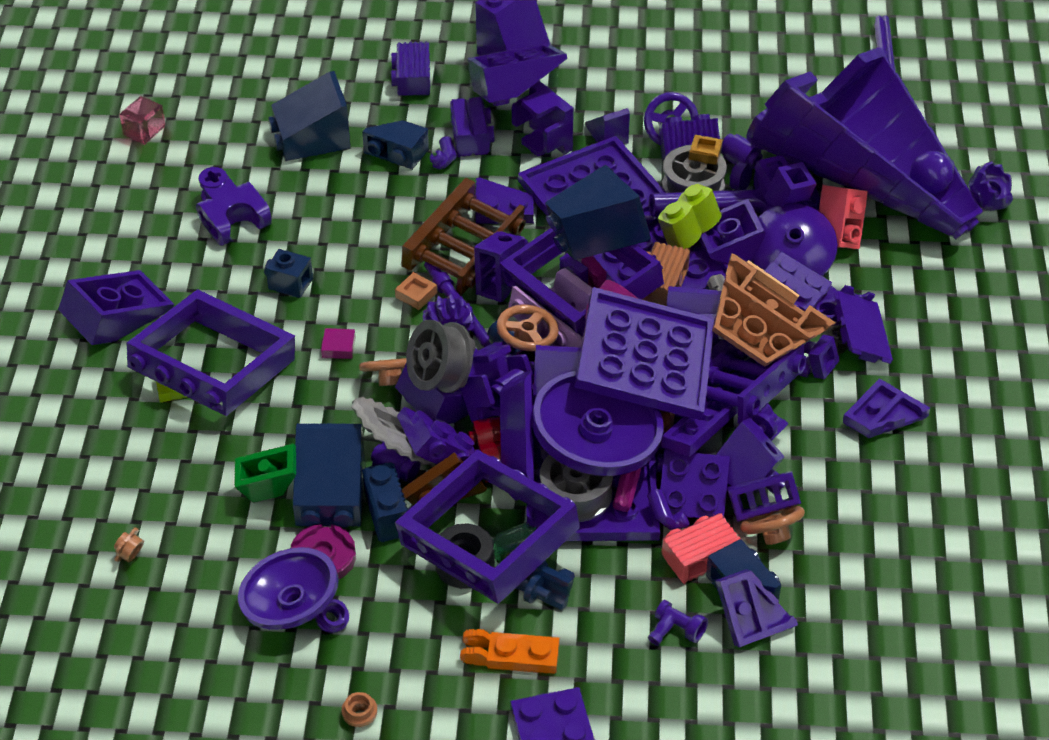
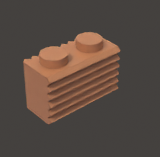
(675, 268)

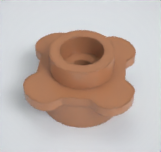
(128, 546)

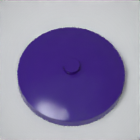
(594, 430)

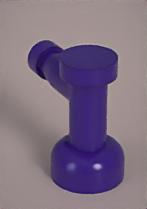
(668, 616)

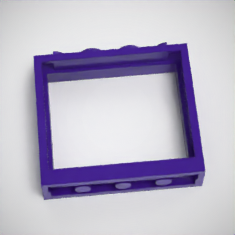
(519, 267)
(274, 344)
(518, 565)

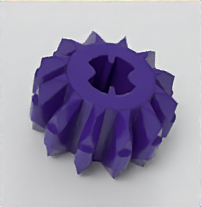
(450, 310)

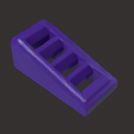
(760, 484)

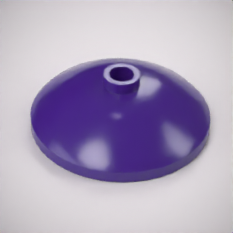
(813, 249)
(288, 588)

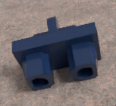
(548, 586)

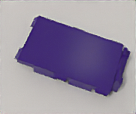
(862, 325)

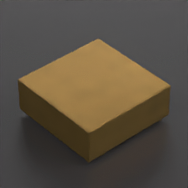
(705, 149)

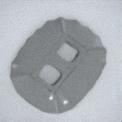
(385, 427)

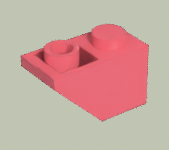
(845, 212)

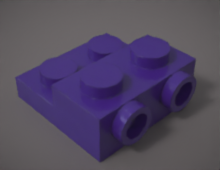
(800, 279)
(432, 438)

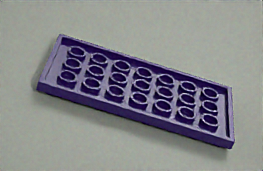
(561, 173)

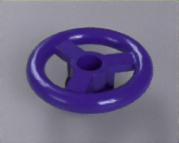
(650, 115)

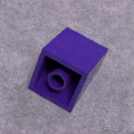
(508, 25)

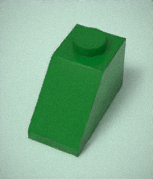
(265, 473)

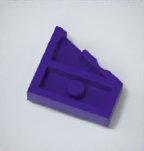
(884, 410)

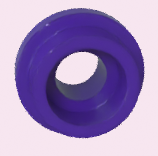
(342, 617)

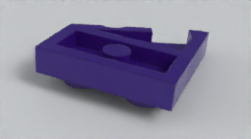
(503, 199)
(751, 609)

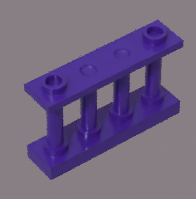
(756, 392)

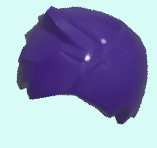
(991, 187)

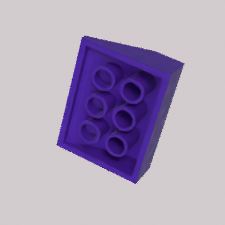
(511, 72)

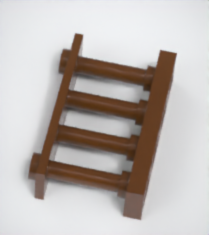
(449, 215)

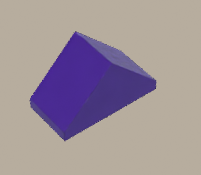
(610, 125)

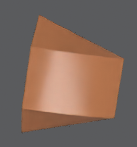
(761, 319)

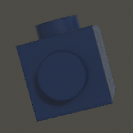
(289, 273)

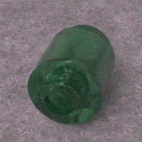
(510, 539)

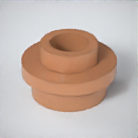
(356, 702)

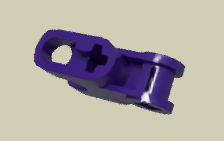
(226, 203)

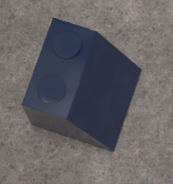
(311, 120)
(597, 216)
(329, 475)

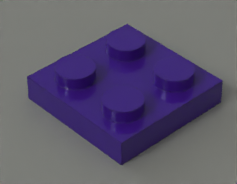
(552, 716)

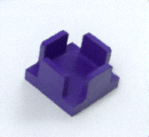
(548, 117)
(486, 367)

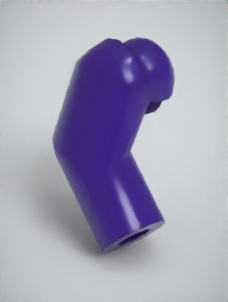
(663, 513)

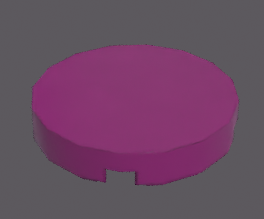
(333, 542)

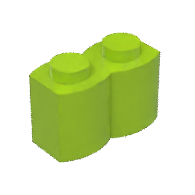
(689, 216)

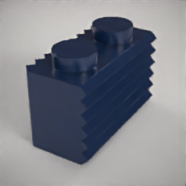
(384, 499)

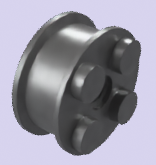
(682, 172)
(439, 356)
(589, 492)

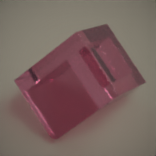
(142, 120)

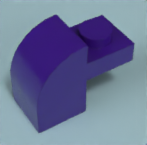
(785, 182)

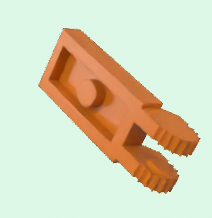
(511, 651)

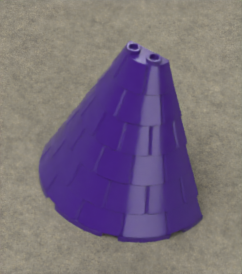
(864, 137)

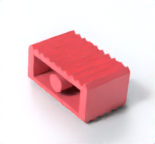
(689, 548)

